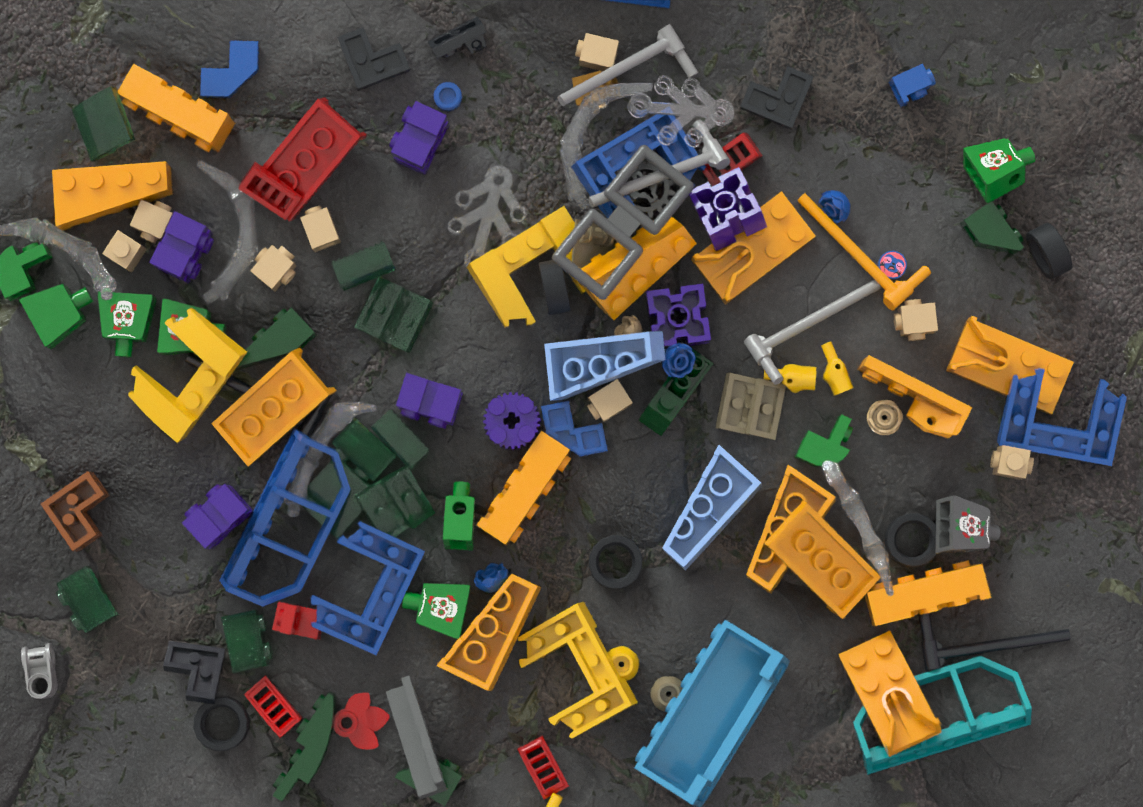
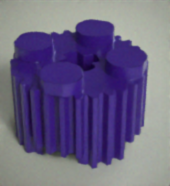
(500, 409)

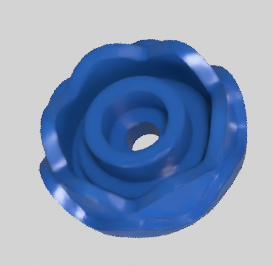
(835, 205)
(685, 363)
(491, 578)

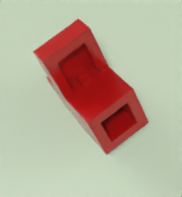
(296, 620)

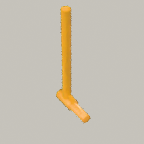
(895, 292)

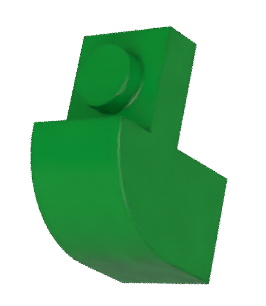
(14, 276)
(817, 449)

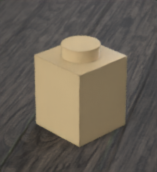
(597, 52)
(320, 228)
(124, 251)
(609, 401)

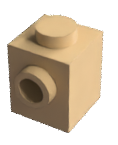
(151, 220)
(274, 267)
(916, 319)
(1011, 462)

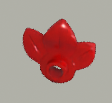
(365, 721)

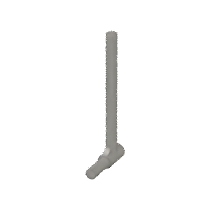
(666, 41)
(711, 154)
(762, 348)

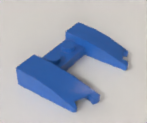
(599, 167)
(1093, 445)
(372, 626)

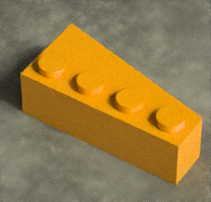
(658, 256)
(524, 488)
(765, 566)
(927, 593)

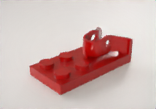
(311, 153)

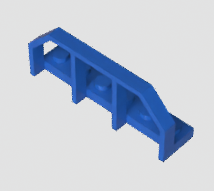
(261, 521)

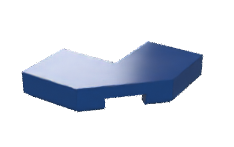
(242, 66)
(581, 440)

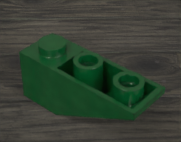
(278, 340)
(673, 396)

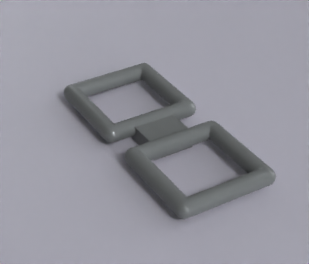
(623, 222)

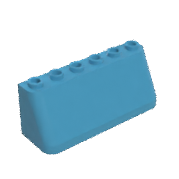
(711, 713)

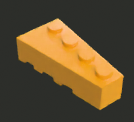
(176, 109)
(105, 190)
(492, 635)

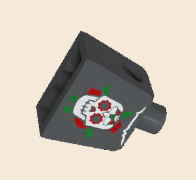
(963, 526)

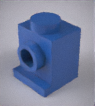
(912, 84)

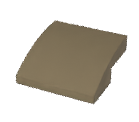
(750, 406)

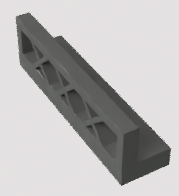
(416, 739)

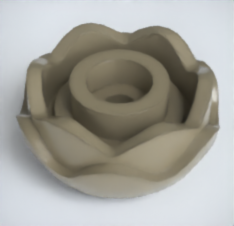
(659, 690)

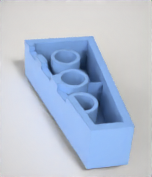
(596, 361)
(711, 507)

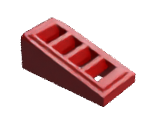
(754, 155)
(275, 183)
(280, 699)
(531, 746)

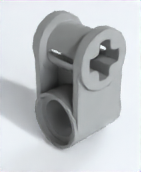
(39, 668)

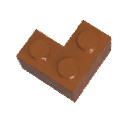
(70, 507)

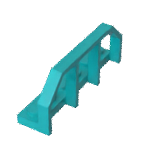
(959, 732)

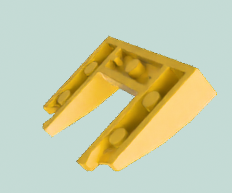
(494, 267)
(220, 359)
(578, 630)

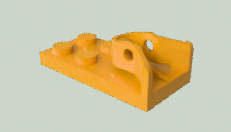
(752, 257)
(994, 357)
(272, 407)
(945, 411)
(822, 559)
(889, 693)

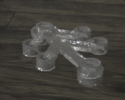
(684, 109)
(488, 212)

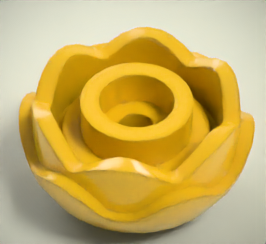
(630, 660)

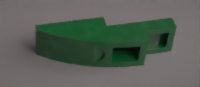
(315, 737)

